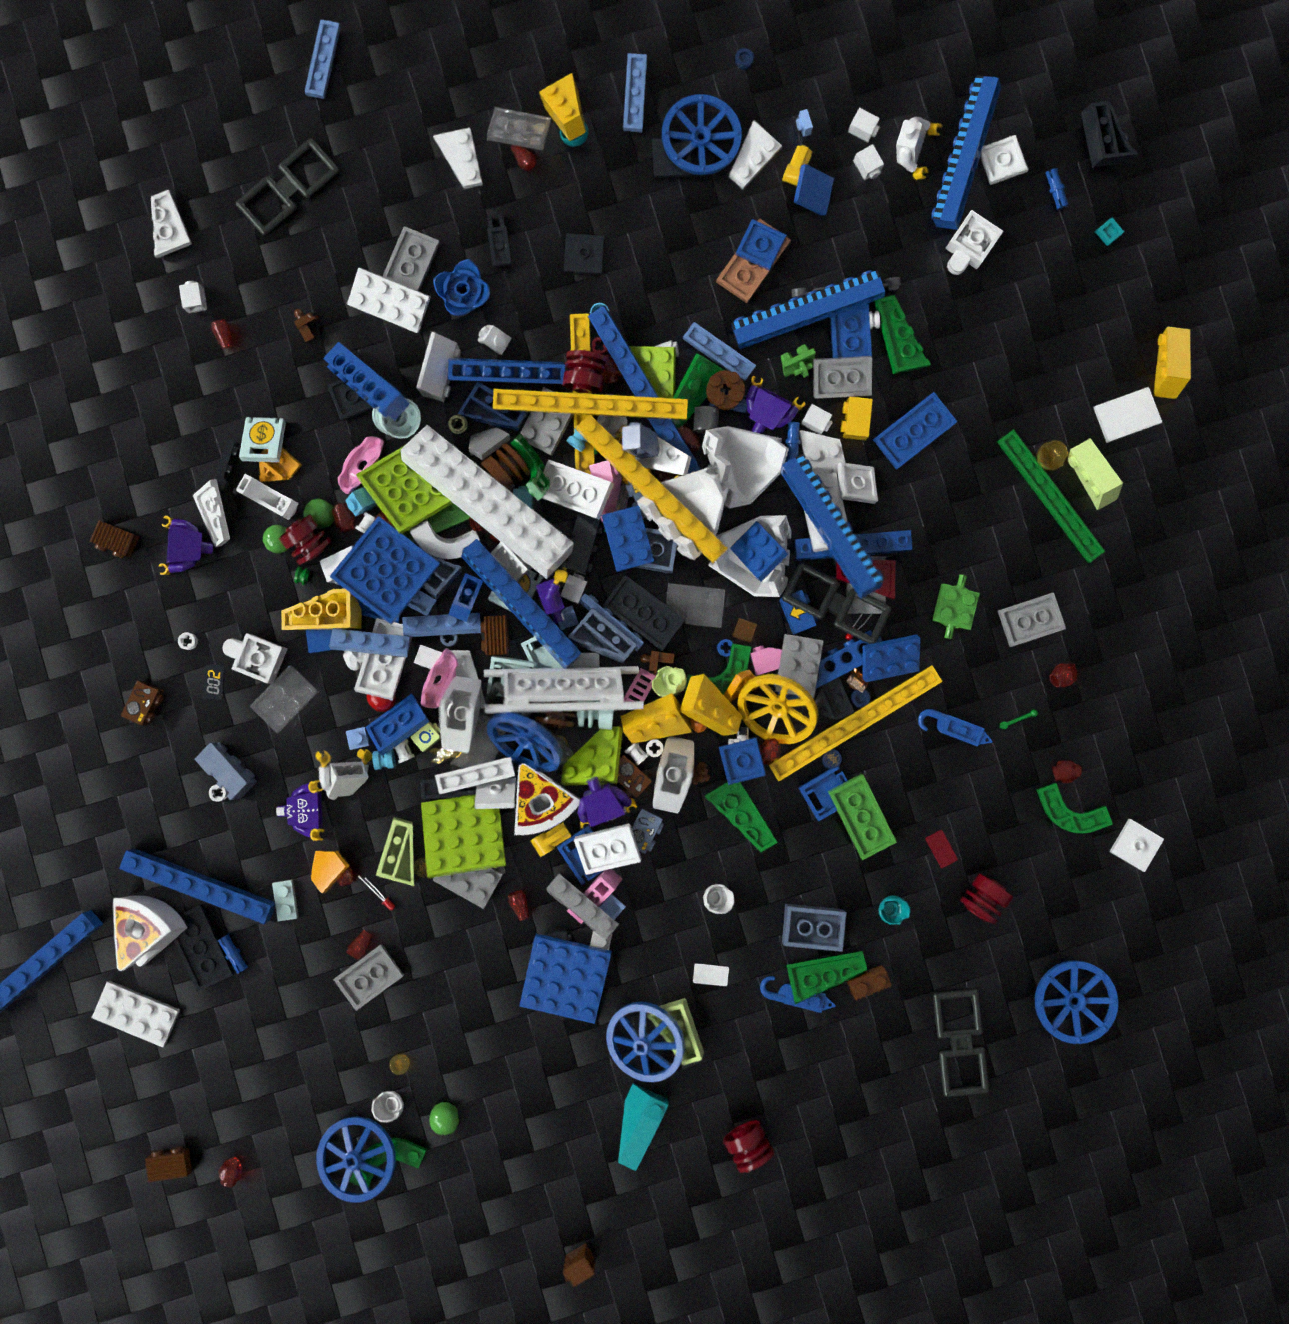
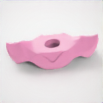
(367, 451)
(433, 692)

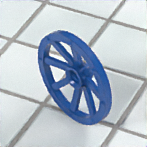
(701, 131)
(527, 739)
(1080, 1004)
(646, 1040)
(358, 1157)

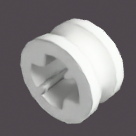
(874, 319)
(185, 636)
(219, 798)

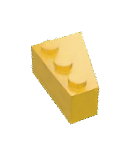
(564, 106)
(1173, 362)
(710, 707)
(656, 720)

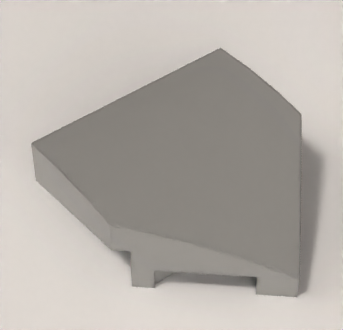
(487, 442)

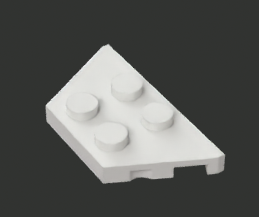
(822, 452)

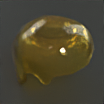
(1052, 455)

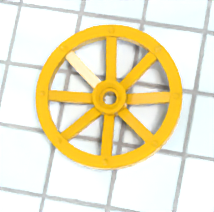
(779, 707)

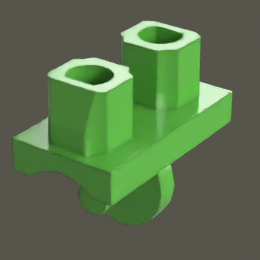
(800, 363)

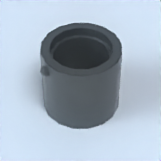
(705, 419)

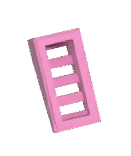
(637, 679)

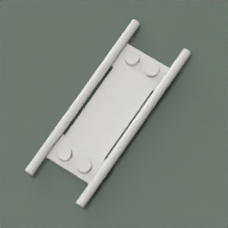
(560, 685)

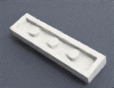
(475, 775)

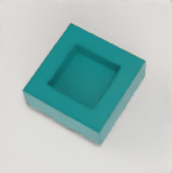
(1109, 231)

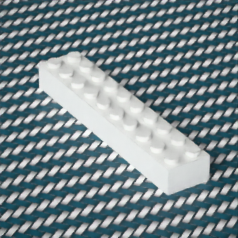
(487, 501)

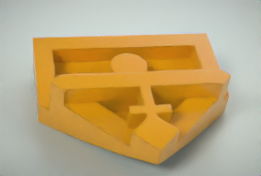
(279, 470)
(737, 684)
(327, 869)

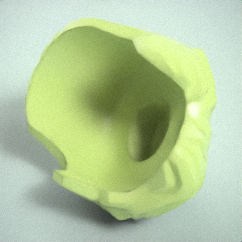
(669, 681)

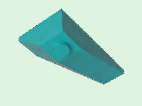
(640, 1121)

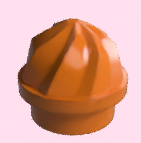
(696, 726)

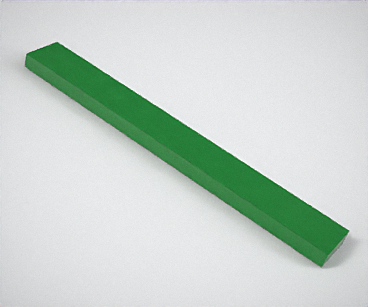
(1051, 496)

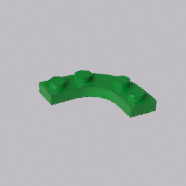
(539, 483)
(737, 663)
(1068, 820)
(405, 1152)

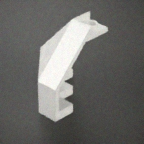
(743, 462)
(701, 495)
(734, 569)

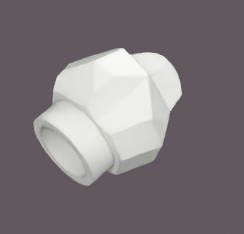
(354, 659)

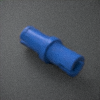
(1057, 188)
(793, 440)
(232, 953)

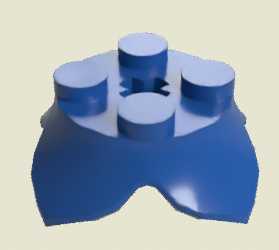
(464, 275)

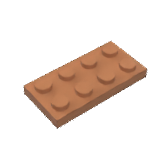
(745, 277)

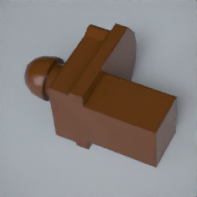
(302, 324)
(656, 657)

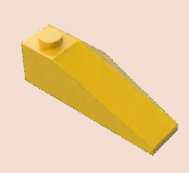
(329, 611)

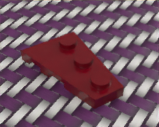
(887, 568)

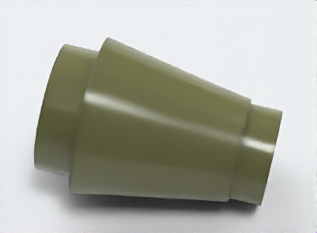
(454, 421)

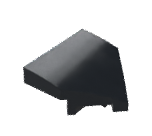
(834, 700)

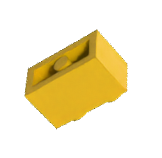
(856, 418)

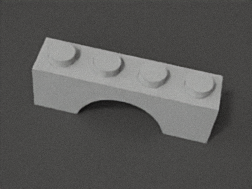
(582, 907)

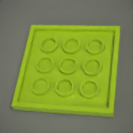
(401, 492)
(461, 837)

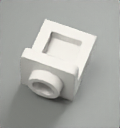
(494, 338)

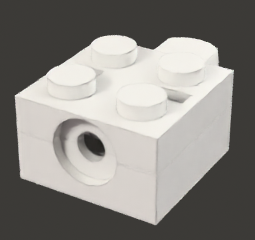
(969, 246)
(254, 656)

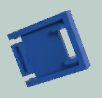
(820, 786)
(572, 856)

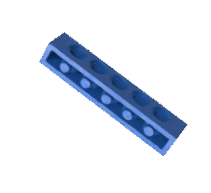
(505, 370)
(367, 382)
(872, 544)
(839, 666)

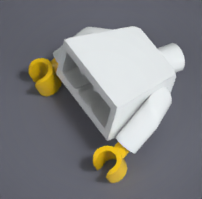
(911, 141)
(343, 778)

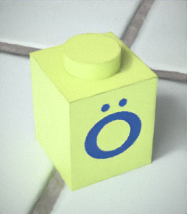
(427, 736)

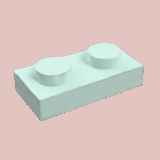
(285, 900)

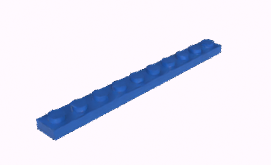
(637, 378)

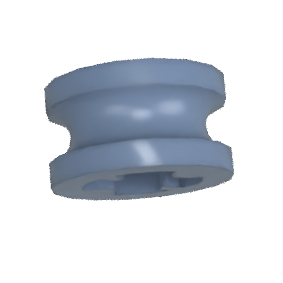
(451, 643)

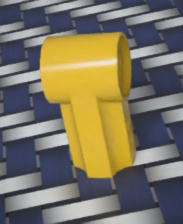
(801, 156)
(548, 840)

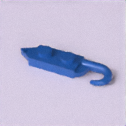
(955, 728)
(816, 1003)

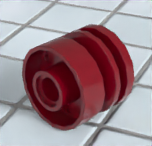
(583, 371)
(305, 540)
(987, 898)
(749, 1146)

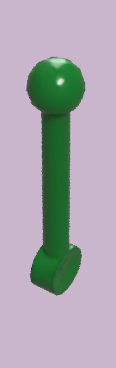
(1033, 713)

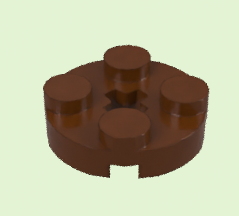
(728, 379)

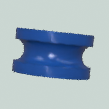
(721, 652)

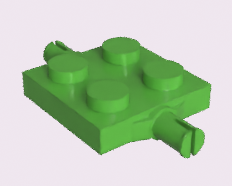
(955, 607)

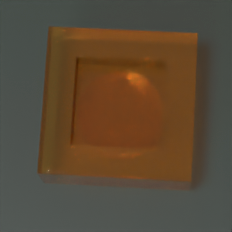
(744, 630)
(856, 681)

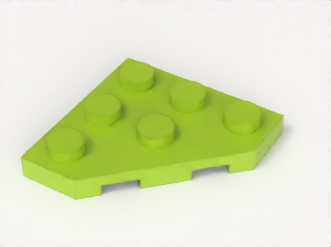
(659, 367)
(595, 759)

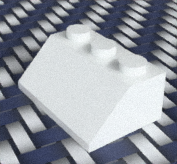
(434, 373)

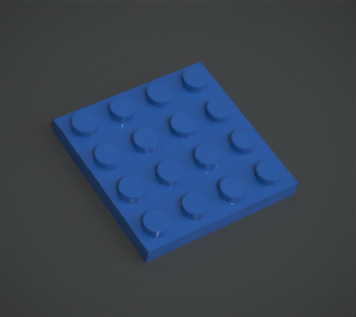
(384, 570)
(565, 978)

